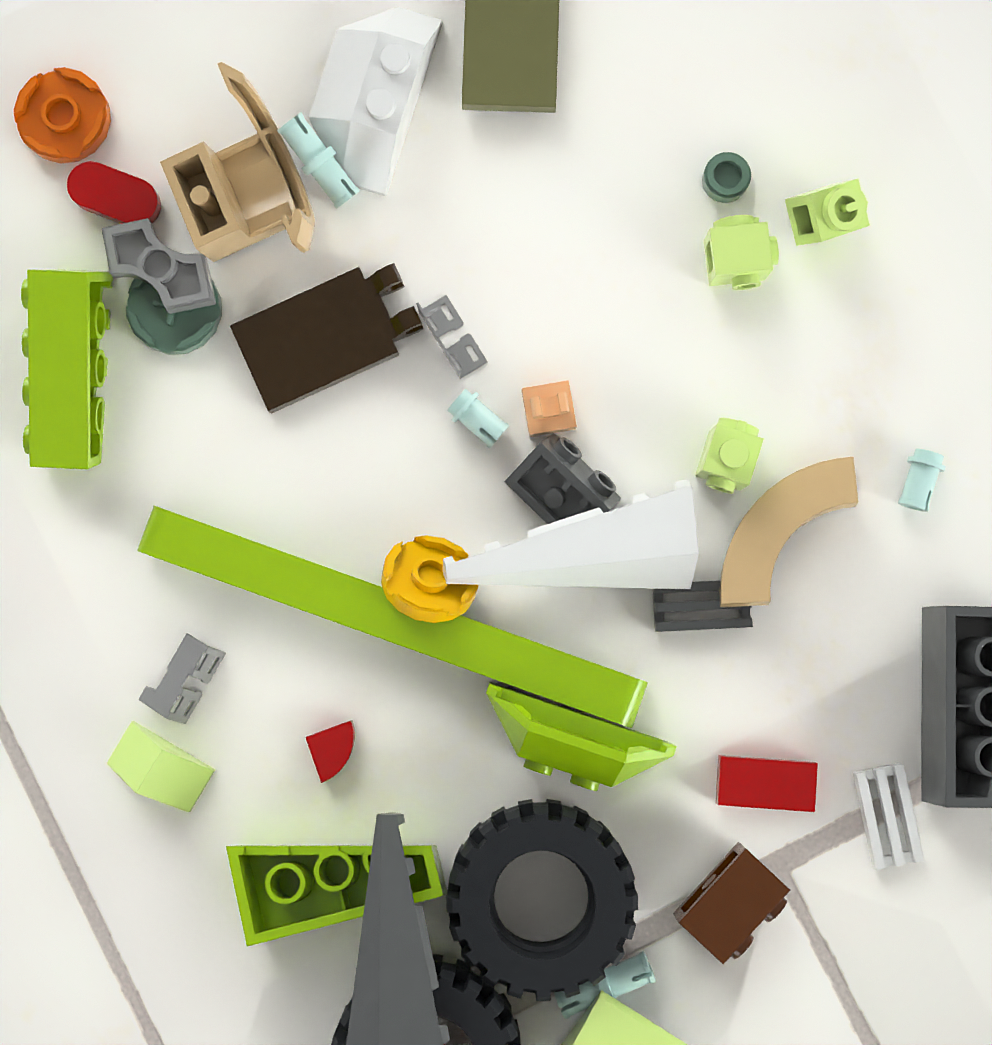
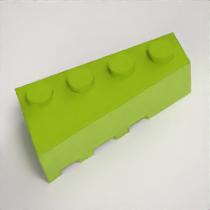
(64, 366)
(314, 886)

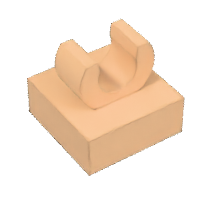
(549, 408)

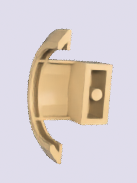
(244, 189)

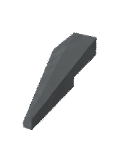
(395, 956)

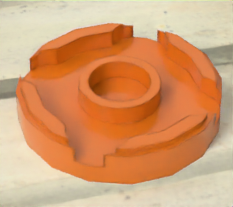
(62, 115)

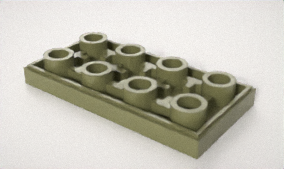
(510, 55)

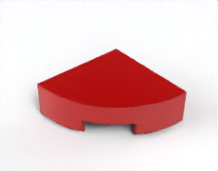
(331, 749)

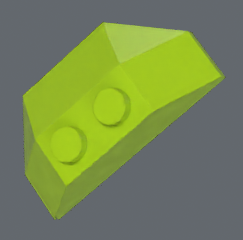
(574, 741)

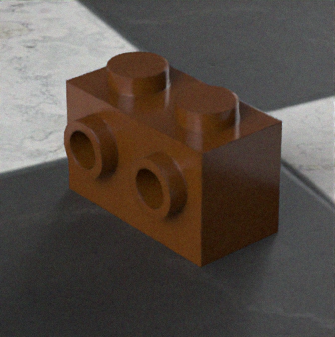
(732, 904)

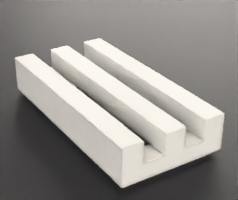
(898, 856)

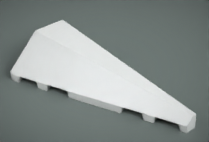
(628, 547)

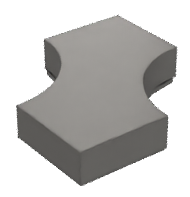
(178, 277)

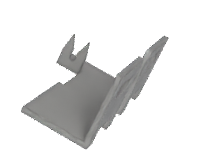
(444, 325)
(178, 670)

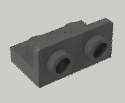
(560, 483)

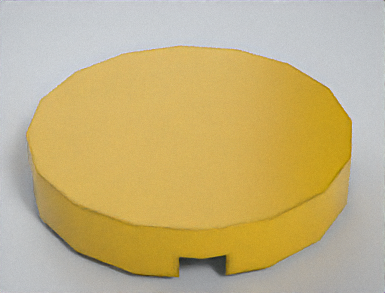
(417, 584)

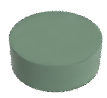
(726, 177)

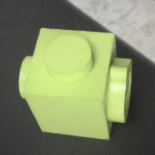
(827, 212)
(740, 252)
(729, 455)

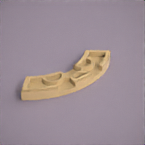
(774, 519)

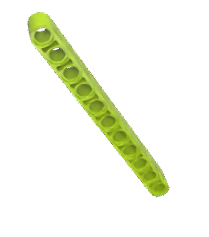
(366, 609)

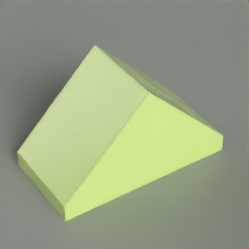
(159, 768)

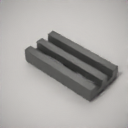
(659, 608)

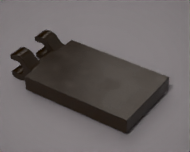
(323, 336)

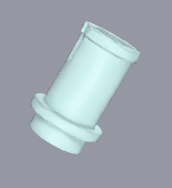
(477, 417)
(921, 479)

